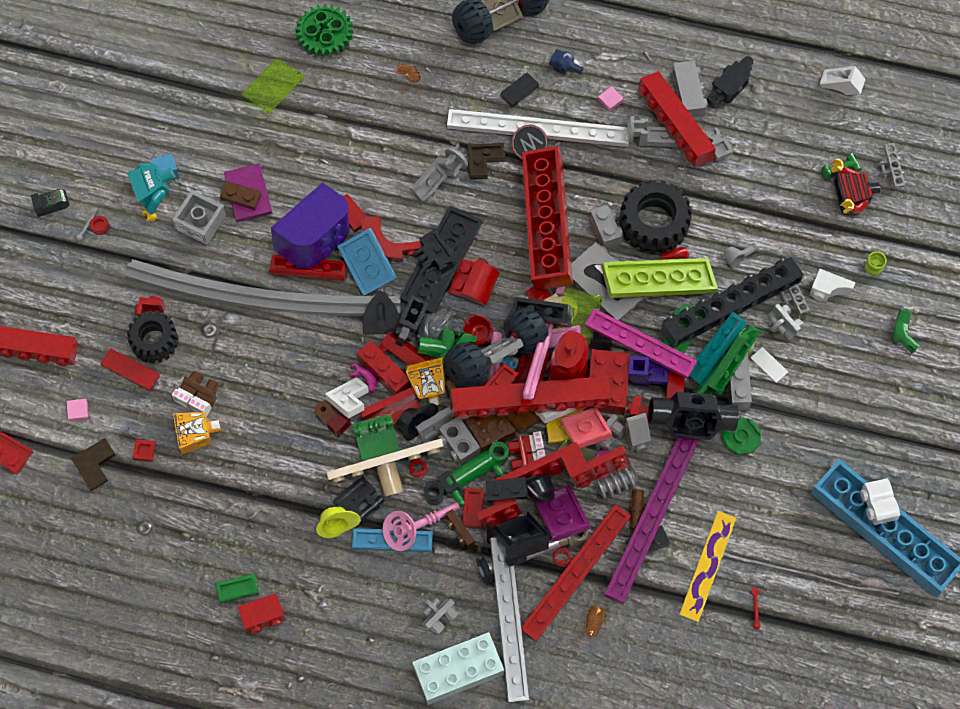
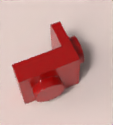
(152, 304)
(635, 408)

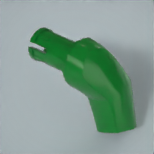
(900, 331)

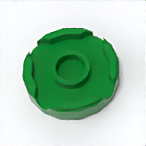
(744, 439)

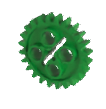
(324, 30)

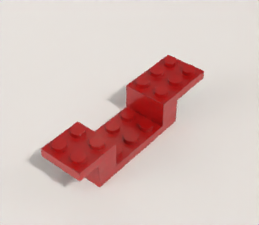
(569, 457)

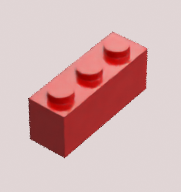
(383, 368)

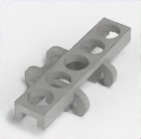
(894, 175)
(795, 301)

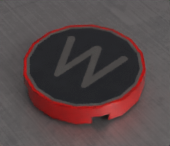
(528, 138)

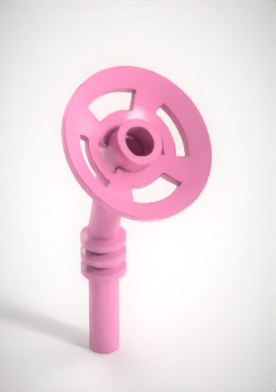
(410, 529)

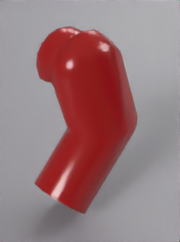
(681, 252)

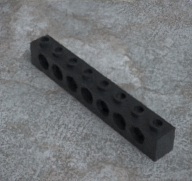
(678, 335)

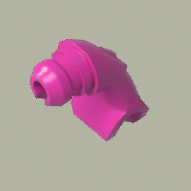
(370, 379)

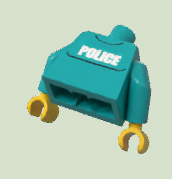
(150, 187)

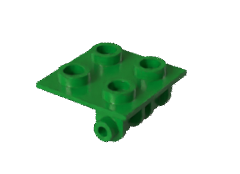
(376, 437)

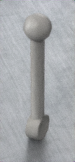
(79, 237)

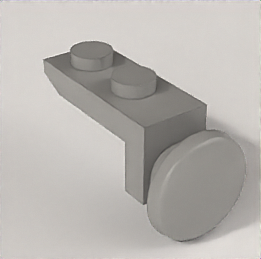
(648, 135)
(438, 172)

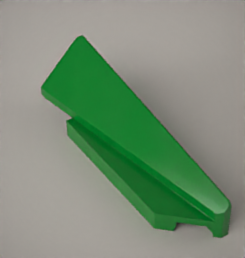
(728, 363)

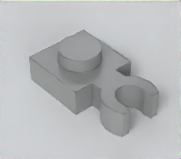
(722, 145)

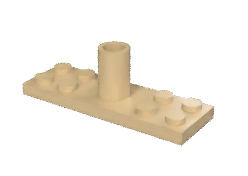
(386, 466)

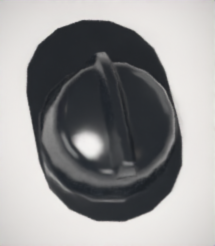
(413, 417)
(540, 488)

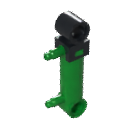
(451, 482)

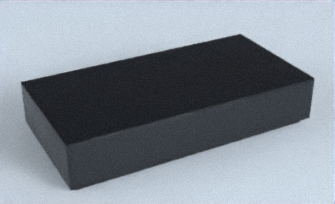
(519, 89)

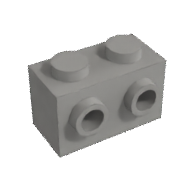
(605, 227)

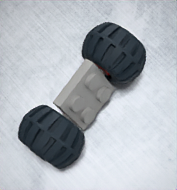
(469, 365)

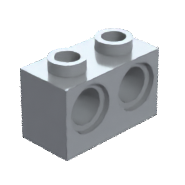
(463, 439)

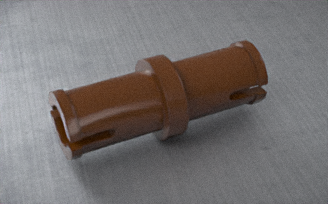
(637, 507)

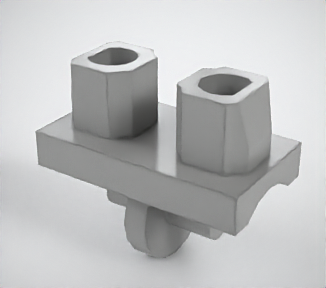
(783, 322)
(616, 429)
(445, 608)

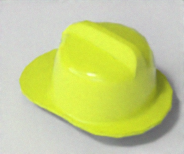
(336, 521)

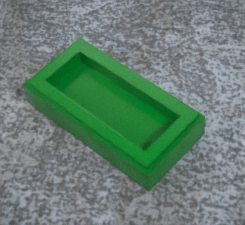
(237, 588)

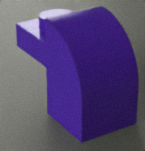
(645, 373)

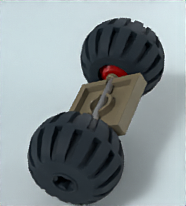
(479, 18)

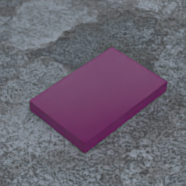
(250, 177)
(563, 514)

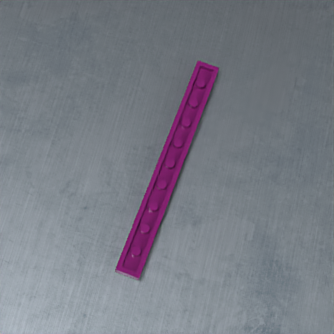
(651, 519)

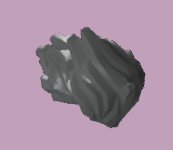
(434, 323)

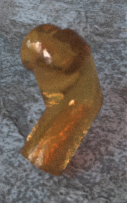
(410, 70)

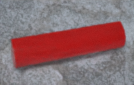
(324, 270)

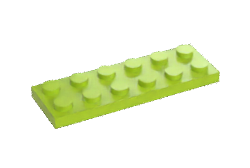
(659, 277)

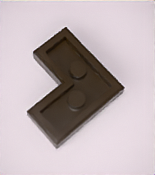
(482, 154)
(89, 460)

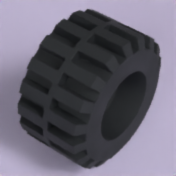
(146, 324)

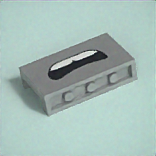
(589, 279)

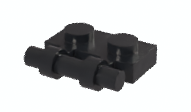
(357, 494)

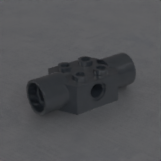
(693, 415)

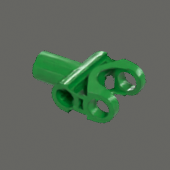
(440, 346)

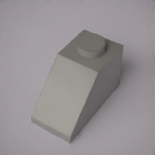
(637, 433)

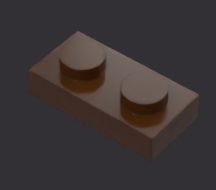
(240, 195)
(454, 523)

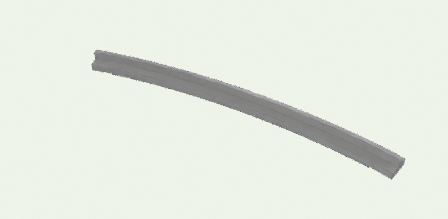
(250, 297)

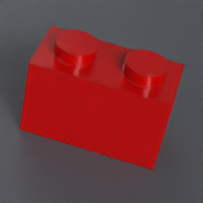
(261, 614)

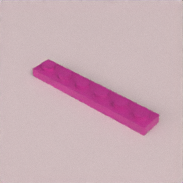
(640, 343)

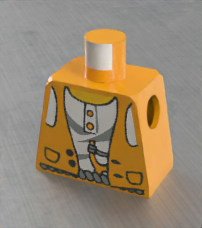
(428, 379)
(194, 430)

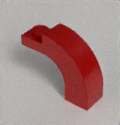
(392, 250)

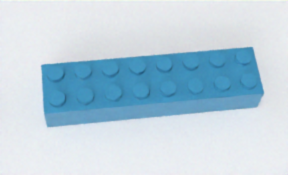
(899, 540)

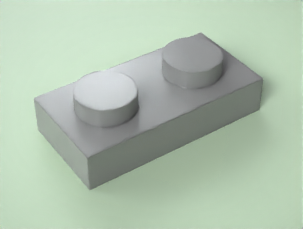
(430, 427)

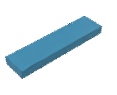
(374, 540)

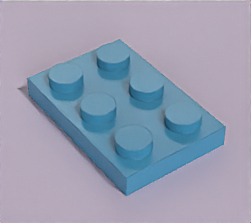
(367, 262)

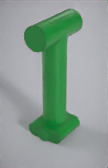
(851, 163)

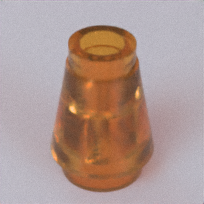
(595, 619)

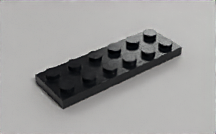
(431, 284)

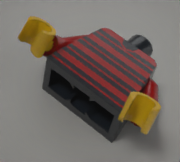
(852, 188)

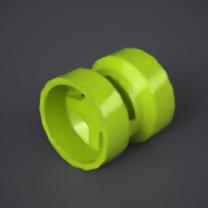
(878, 260)

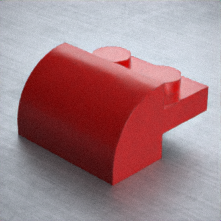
(474, 281)

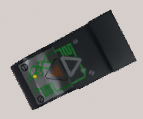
(50, 202)

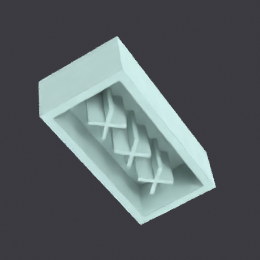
(458, 668)

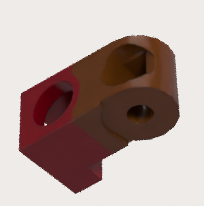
(331, 419)

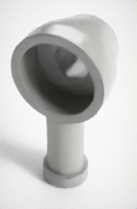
(735, 256)

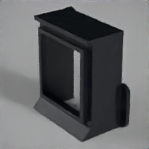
(518, 550)

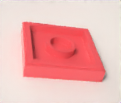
(586, 427)

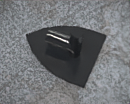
(380, 315)

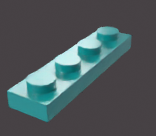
(717, 346)

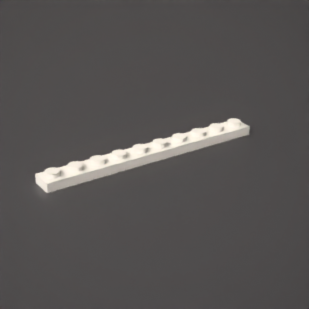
(553, 128)

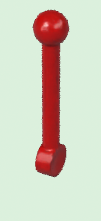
(754, 592)

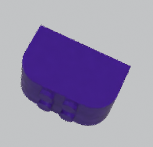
(312, 228)

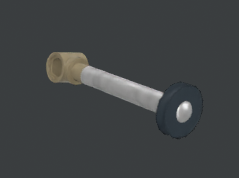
(486, 569)

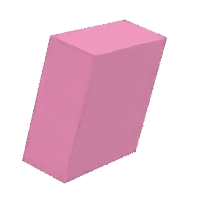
(610, 99)
(77, 410)

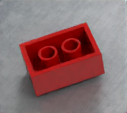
(616, 367)

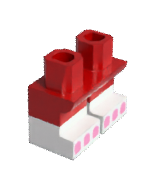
(529, 448)

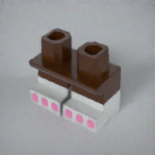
(194, 395)

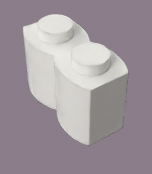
(880, 501)

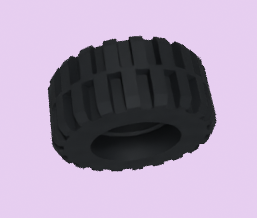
(655, 195)

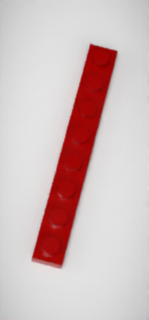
(575, 573)

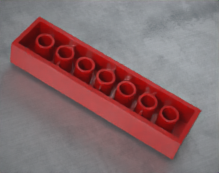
(547, 218)

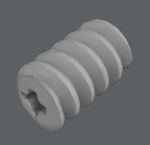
(617, 481)

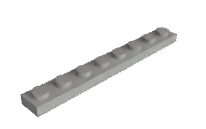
(509, 624)

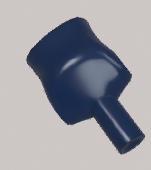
(564, 61)

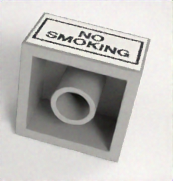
(199, 217)

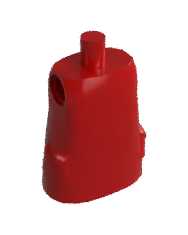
(569, 358)

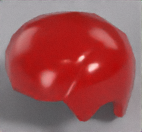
(480, 327)

